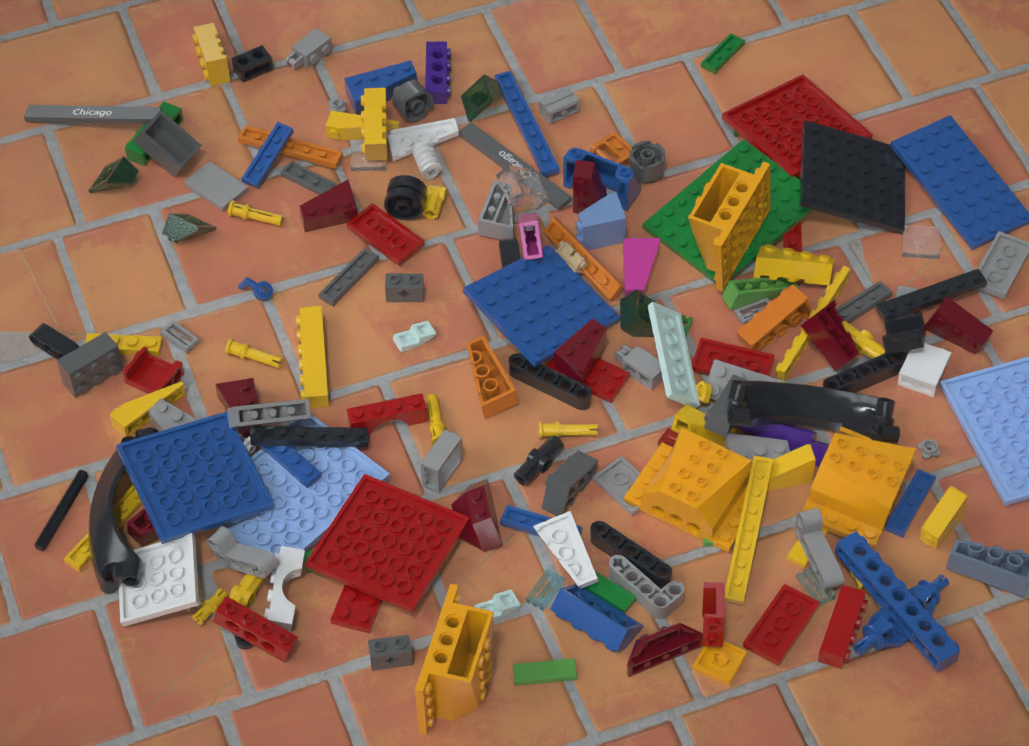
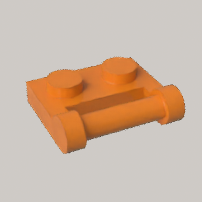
(615, 145)

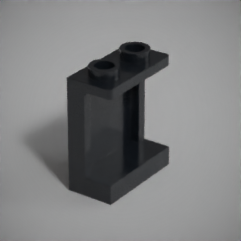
(904, 333)

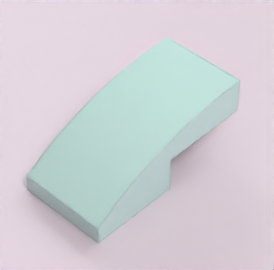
(416, 336)
(501, 603)

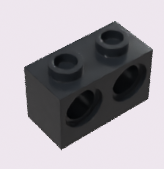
(252, 64)

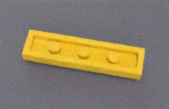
(132, 343)

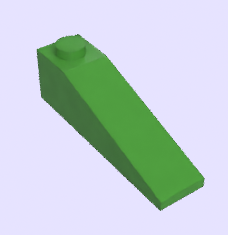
(747, 291)

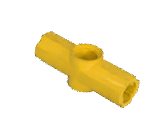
(864, 341)
(246, 591)

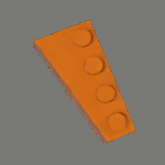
(775, 319)
(491, 380)

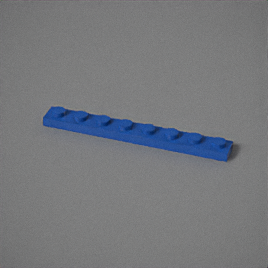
(527, 124)

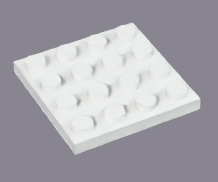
(165, 584)

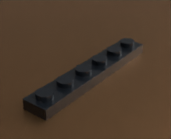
(932, 294)
(309, 436)

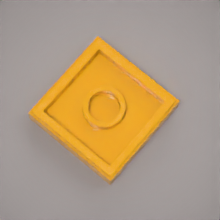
(720, 662)

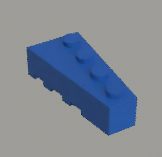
(385, 77)

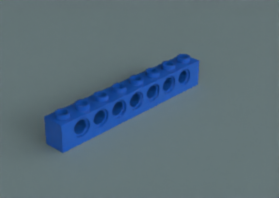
(886, 596)

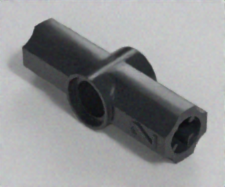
(539, 460)

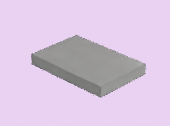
(216, 186)
(617, 480)

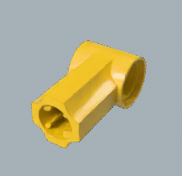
(435, 197)

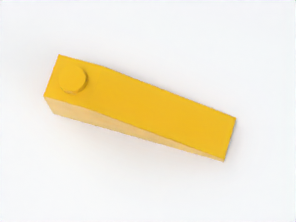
(348, 126)
(135, 415)

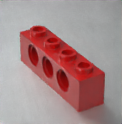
(255, 629)

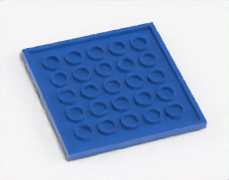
(539, 304)
(194, 477)

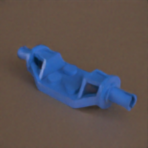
(882, 624)

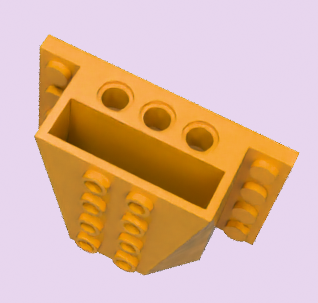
(730, 217)
(858, 484)
(694, 488)
(456, 663)

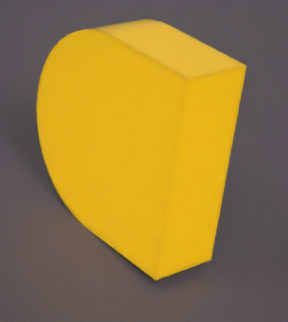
(704, 391)

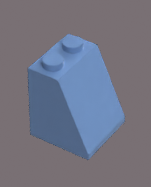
(602, 223)

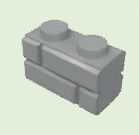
(559, 106)

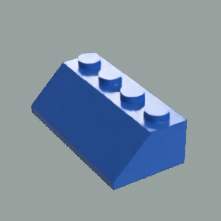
(596, 617)

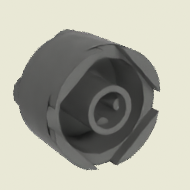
(412, 101)
(647, 161)

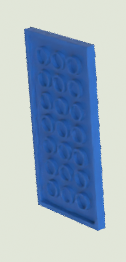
(961, 182)

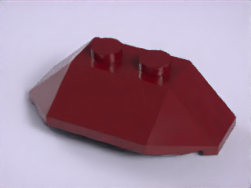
(483, 525)
(662, 646)

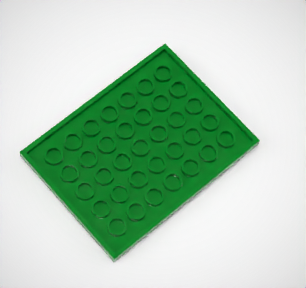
(674, 228)

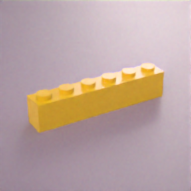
(313, 356)

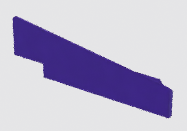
(795, 436)

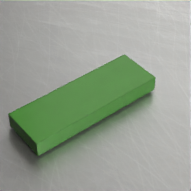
(544, 672)

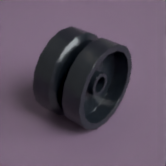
(405, 197)

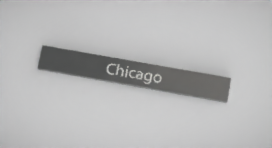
(90, 114)
(504, 157)

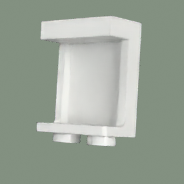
(924, 369)

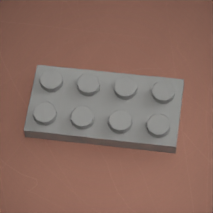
(1003, 263)
(722, 373)

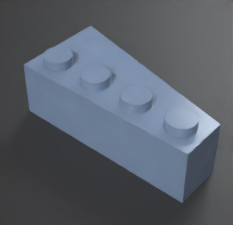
(991, 565)

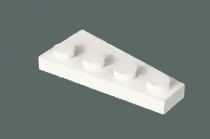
(403, 139)
(566, 544)

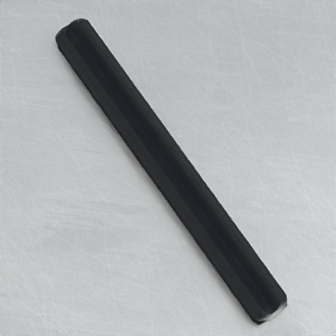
(61, 510)

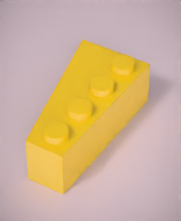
(211, 54)
(375, 123)
(793, 265)

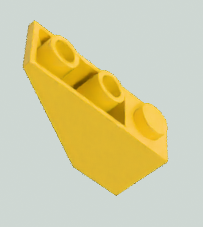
(693, 421)

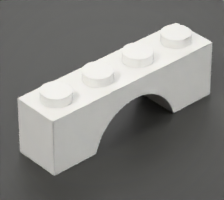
(289, 567)

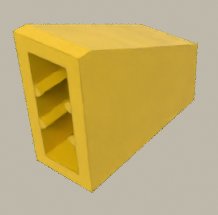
(793, 468)
(944, 518)

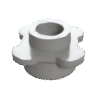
(337, 105)
(929, 444)

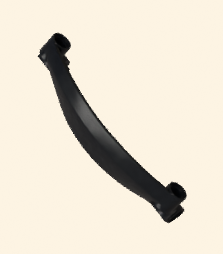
(812, 406)
(108, 550)

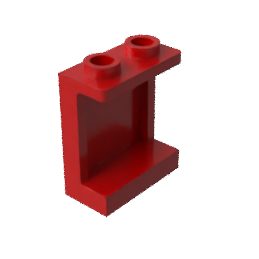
(151, 373)
(714, 614)

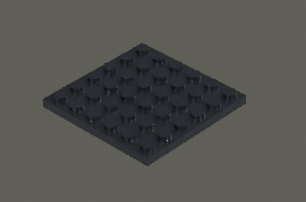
(852, 177)

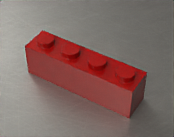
(842, 626)

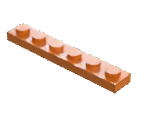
(294, 148)
(595, 269)

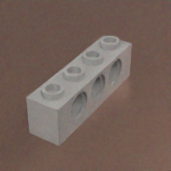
(268, 413)

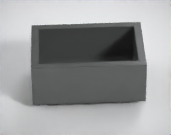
(167, 143)
(90, 364)

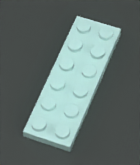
(673, 355)

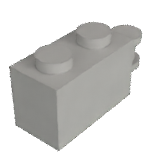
(309, 49)
(641, 365)

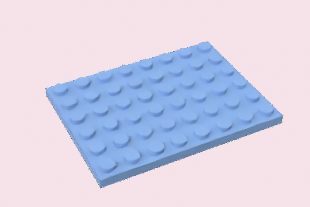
(995, 418)
(300, 512)

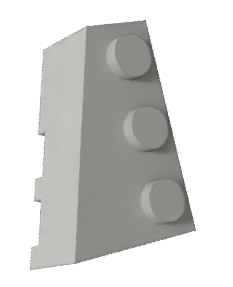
(496, 215)
(166, 416)
(759, 446)

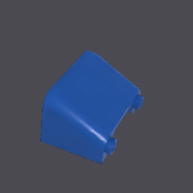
(613, 175)

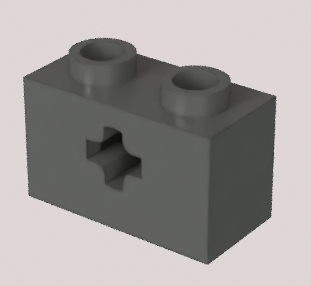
(404, 287)
(390, 652)

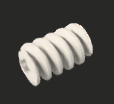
(426, 160)

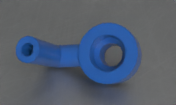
(257, 288)

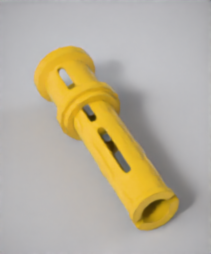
(247, 212)
(245, 351)
(437, 426)
(558, 429)

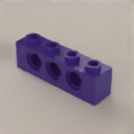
(436, 71)

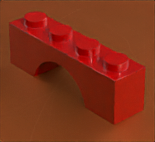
(406, 409)

